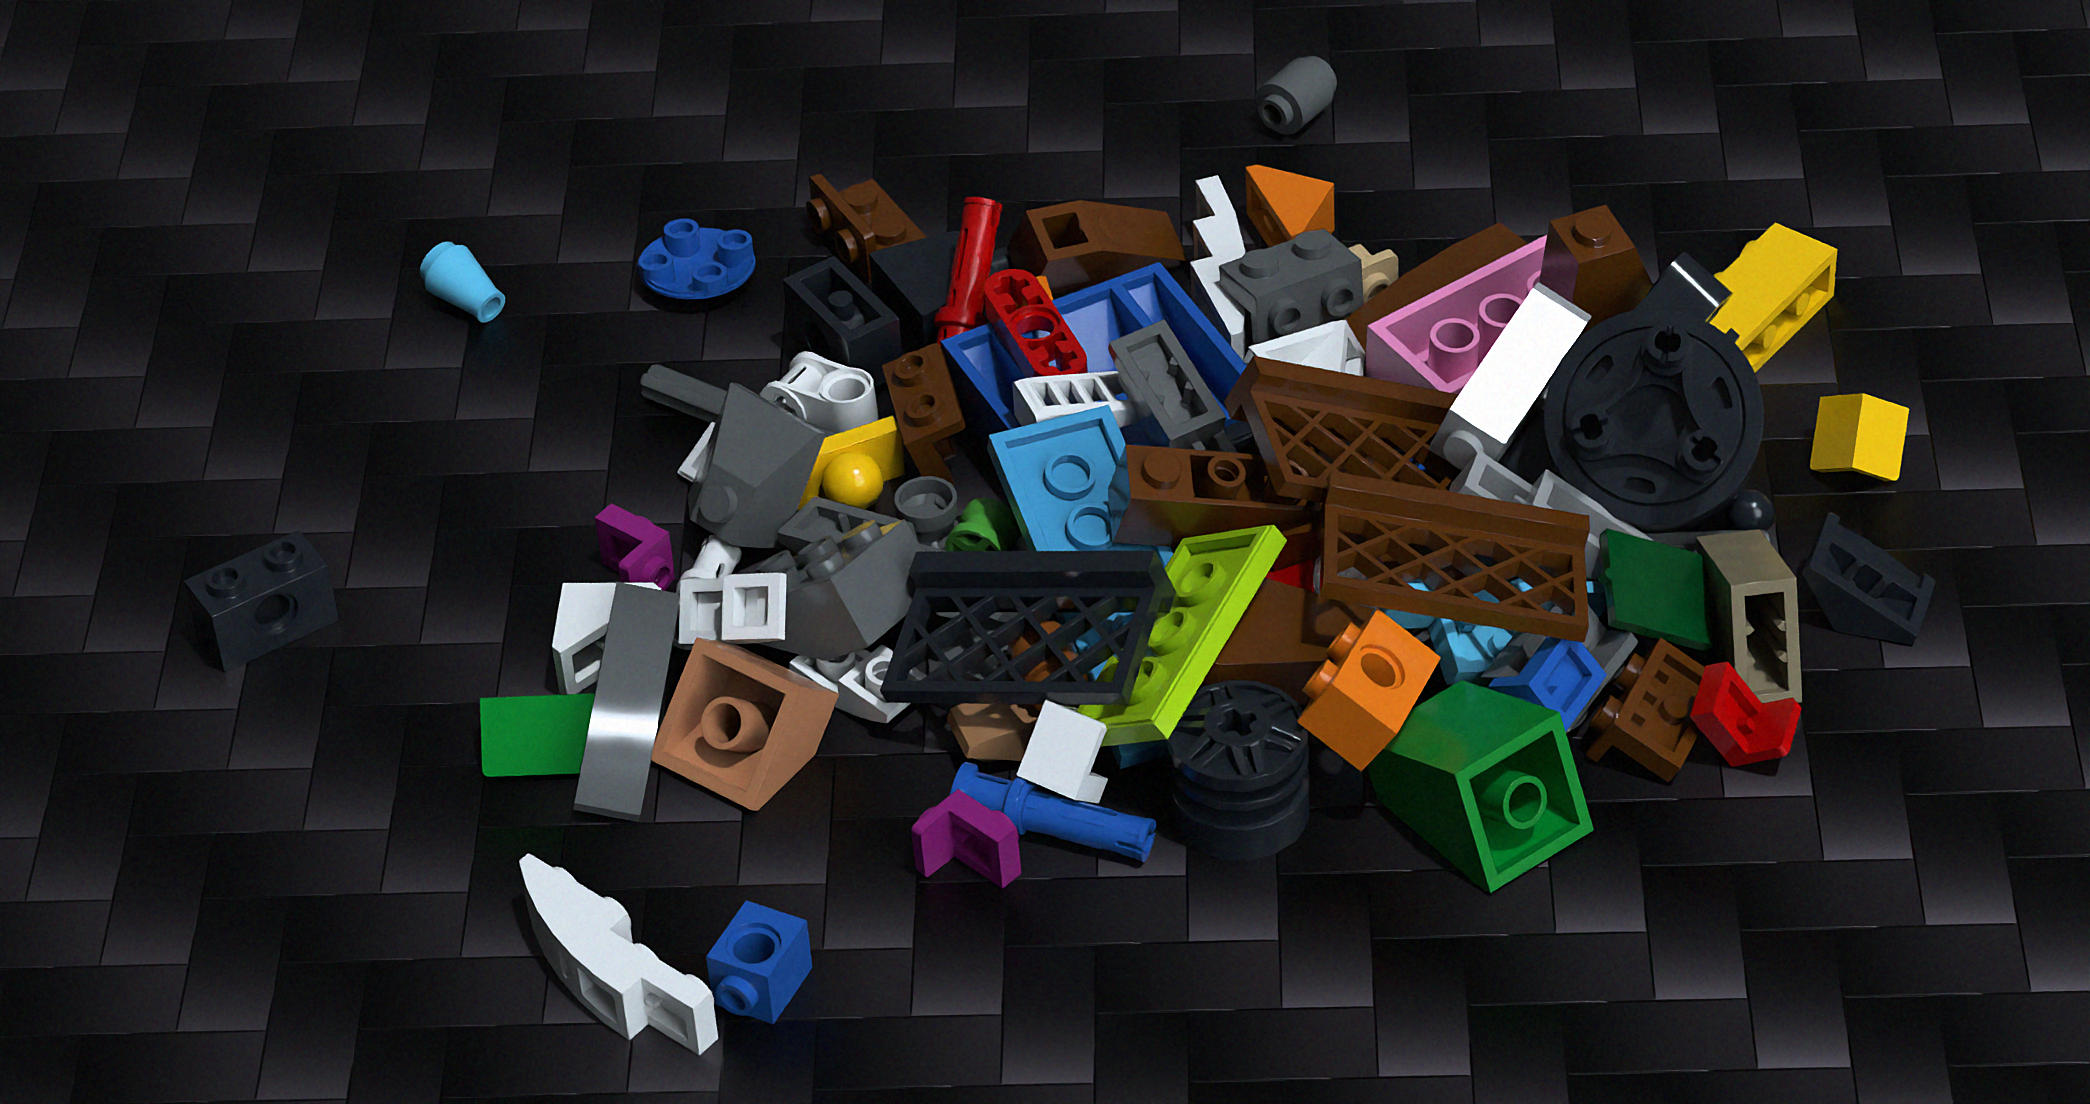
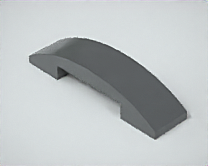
(627, 702)

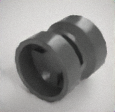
(931, 508)

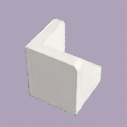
(1064, 753)

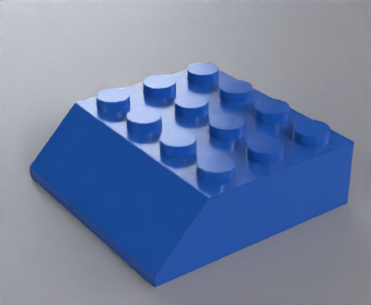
(1096, 315)

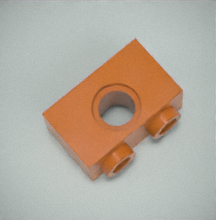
(1367, 688)

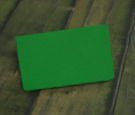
(534, 734)

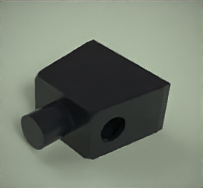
(916, 282)

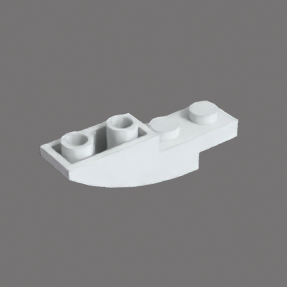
(596, 959)

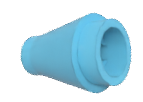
(458, 279)

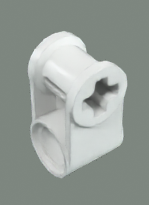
(825, 393)

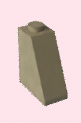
(1754, 612)

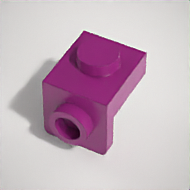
(634, 547)
(970, 833)

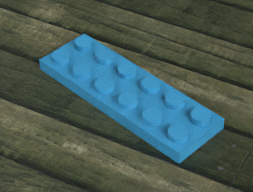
(1058, 492)

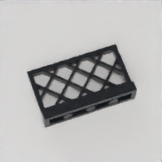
(1036, 587)

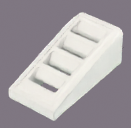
(1061, 395)

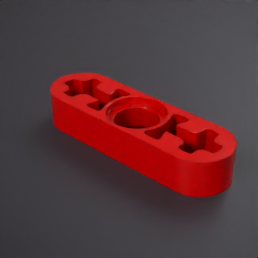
(1037, 313)

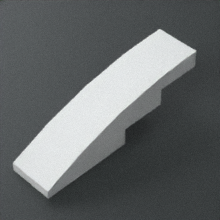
(1215, 243)

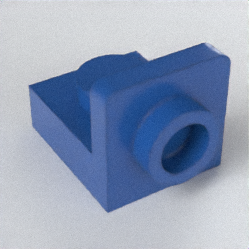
(1557, 676)

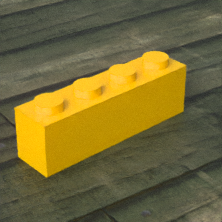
(1775, 290)

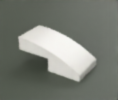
(733, 608)

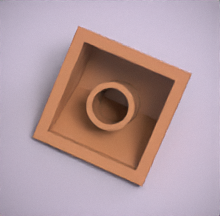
(741, 723)

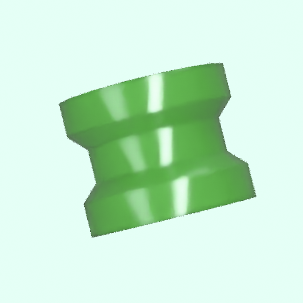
(984, 527)

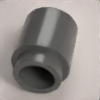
(1296, 94)

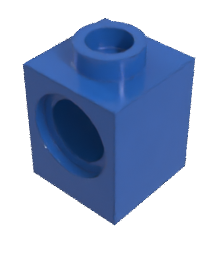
(759, 962)

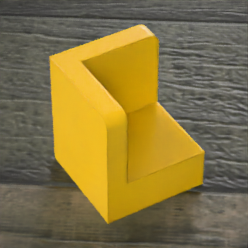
(1859, 436)

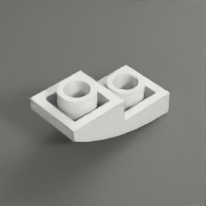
(857, 680)

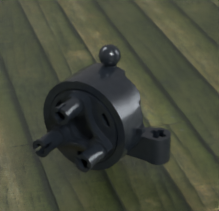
(1655, 413)

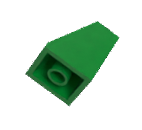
(1484, 782)

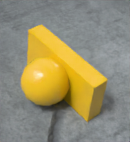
(857, 464)

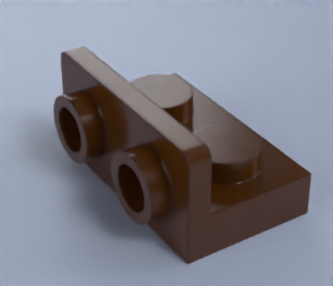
(858, 220)
(926, 408)
(1651, 710)

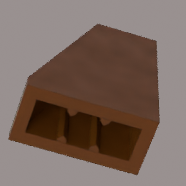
(1594, 264)
(1283, 638)

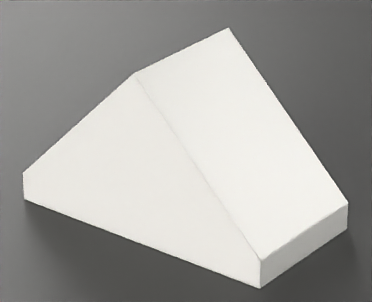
(582, 633)

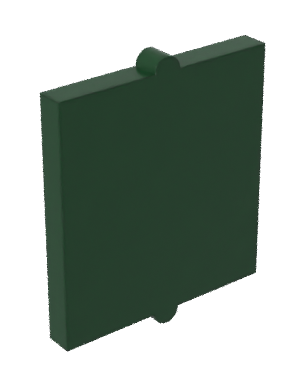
(1656, 590)

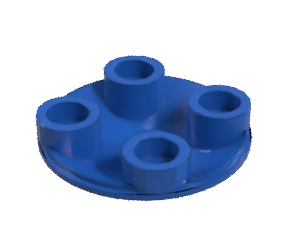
(696, 261)

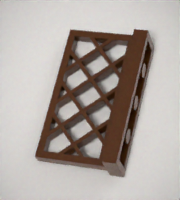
(1333, 407)
(1443, 528)

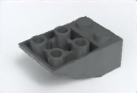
(845, 590)

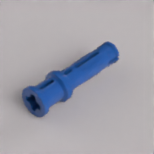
(1057, 815)

